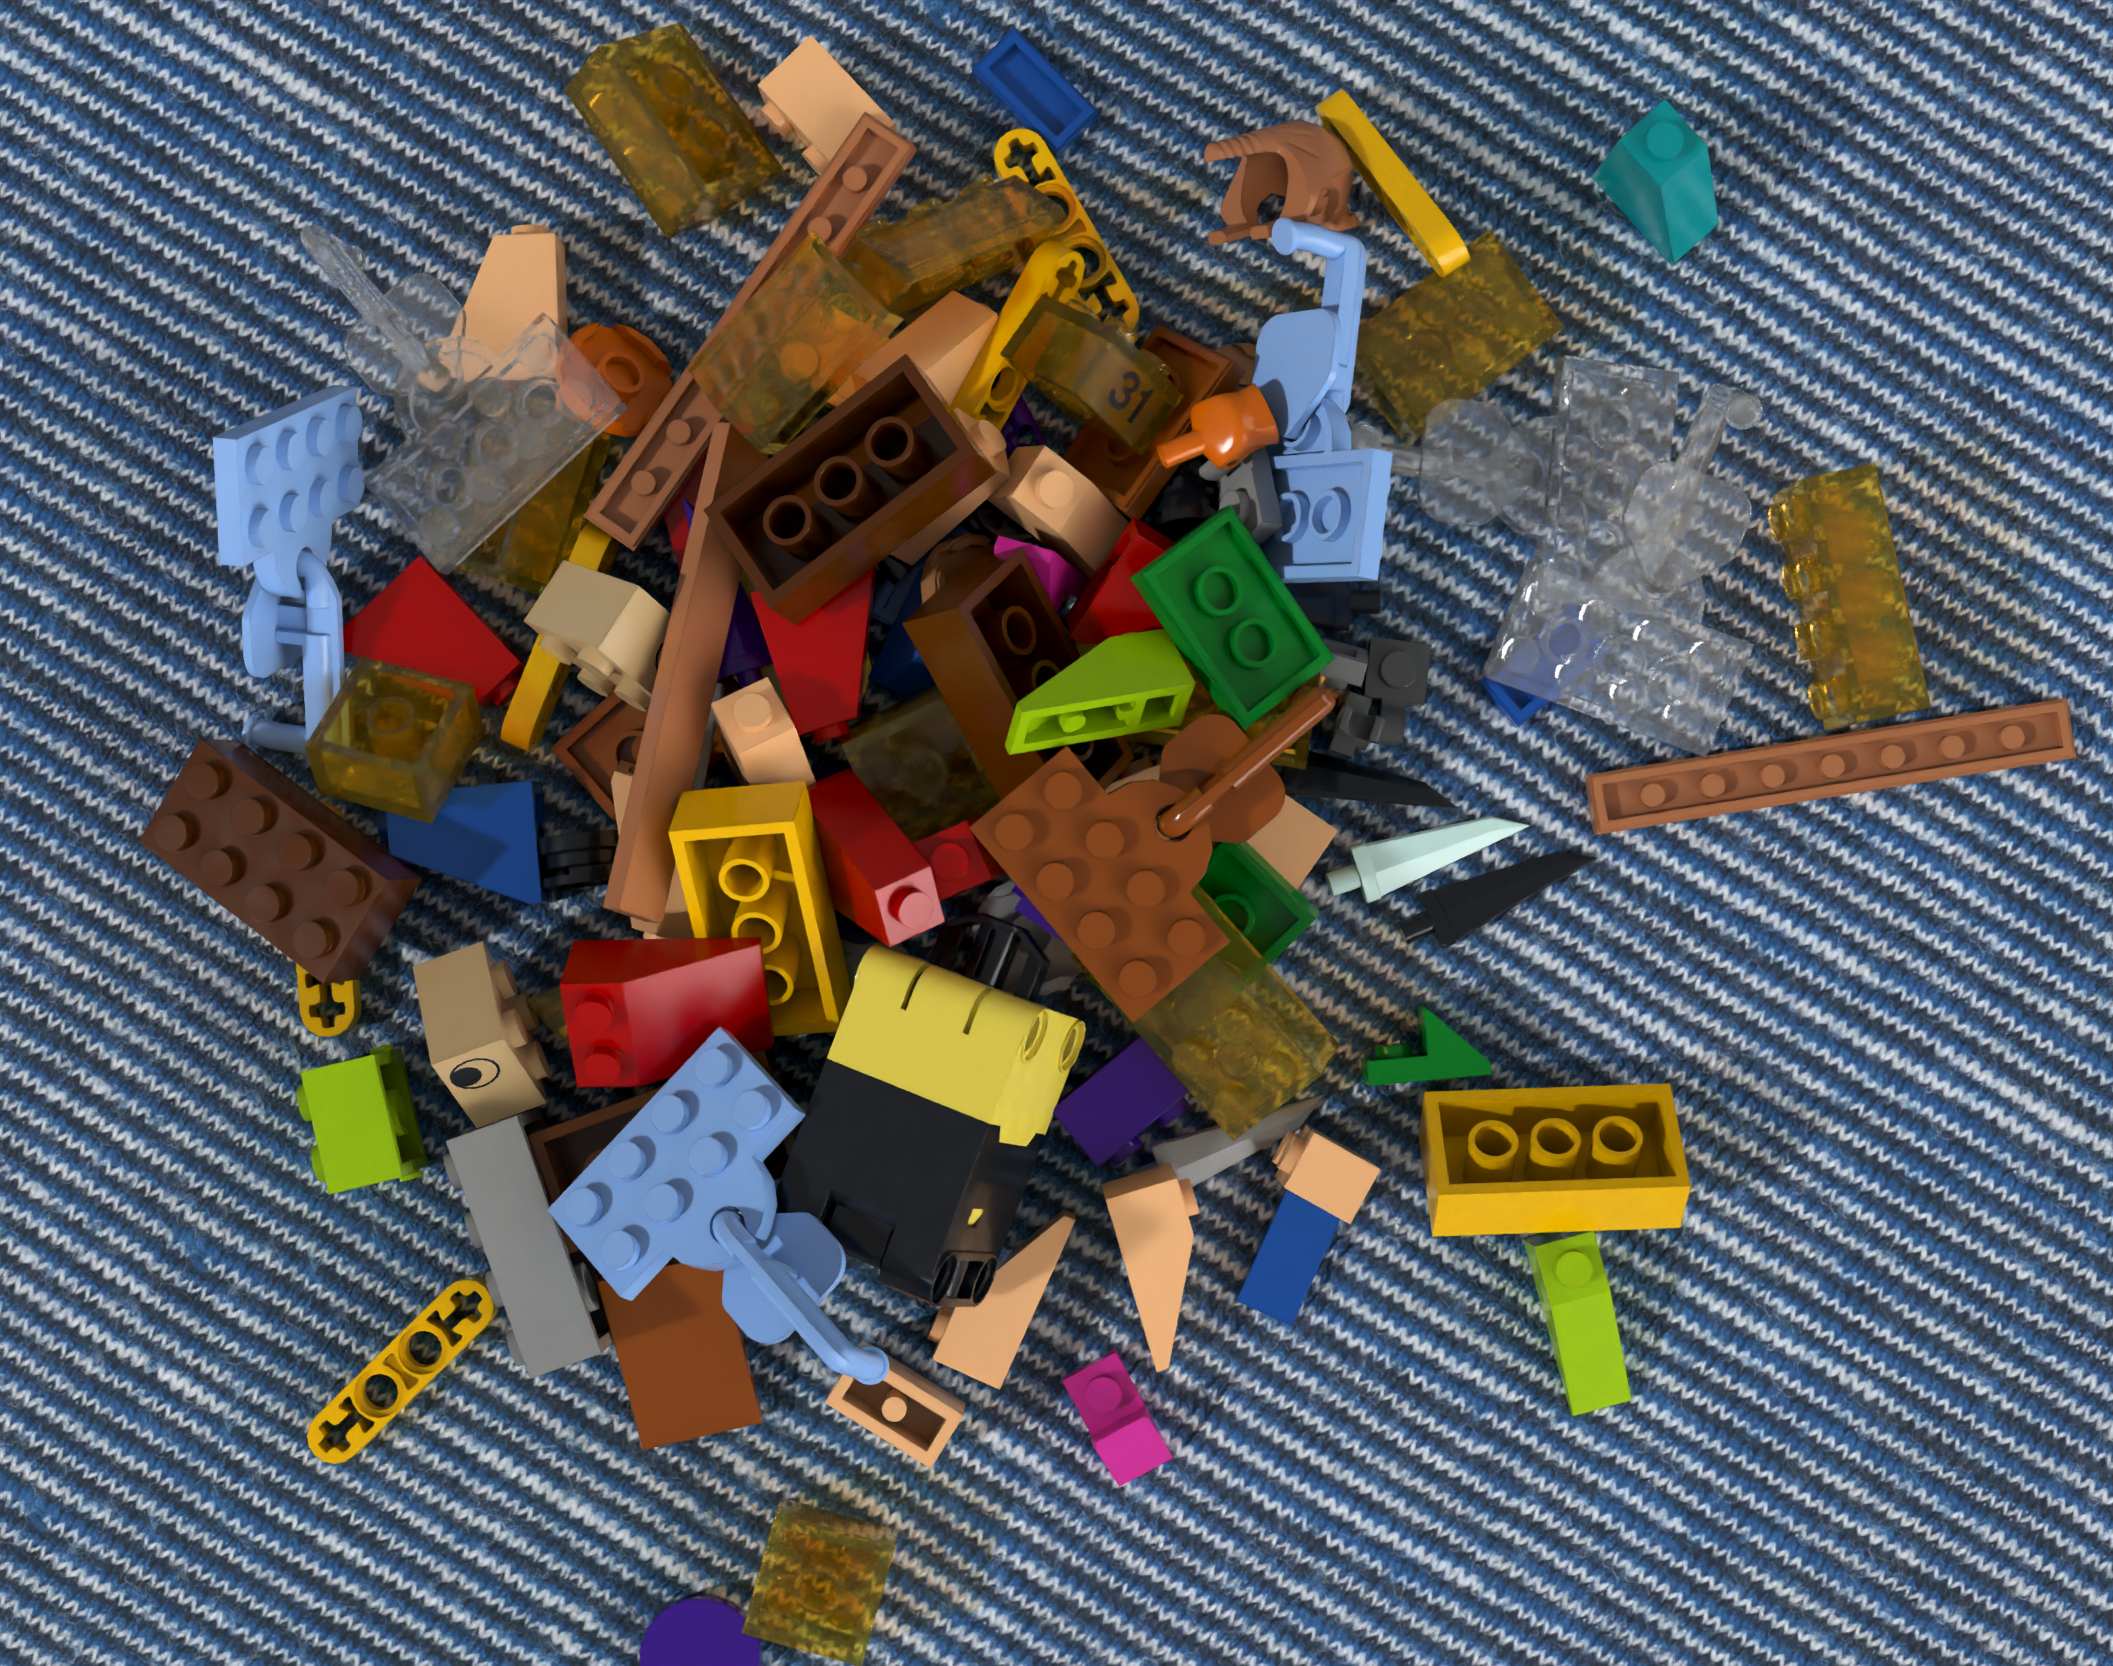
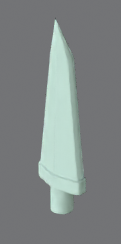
(1399, 860)

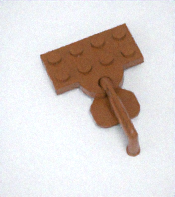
(1108, 875)

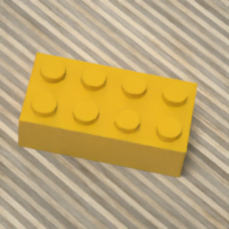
(759, 871)
(1553, 1160)

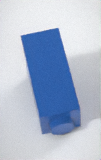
(479, 837)

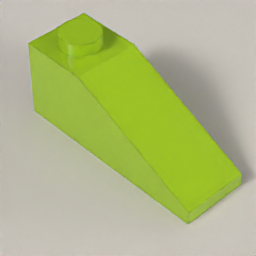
(1111, 691)
(1579, 1318)

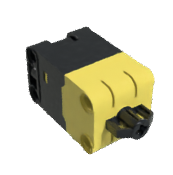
(933, 1111)

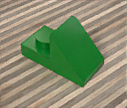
(1440, 1057)

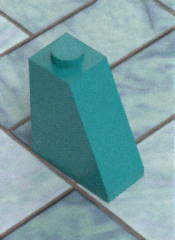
(1662, 182)

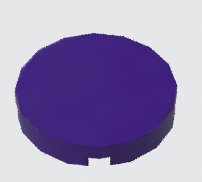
(700, 1633)

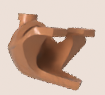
(1291, 161)

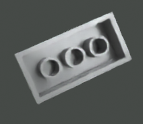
(544, 1289)

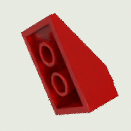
(651, 1003)

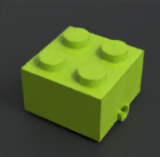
(362, 1121)

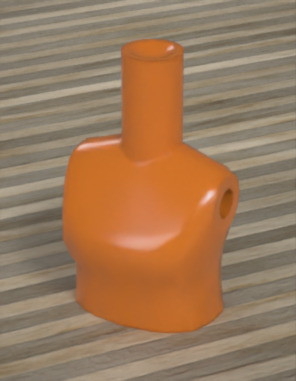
(1224, 430)

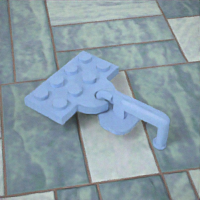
(1304, 367)
(275, 507)
(676, 1191)

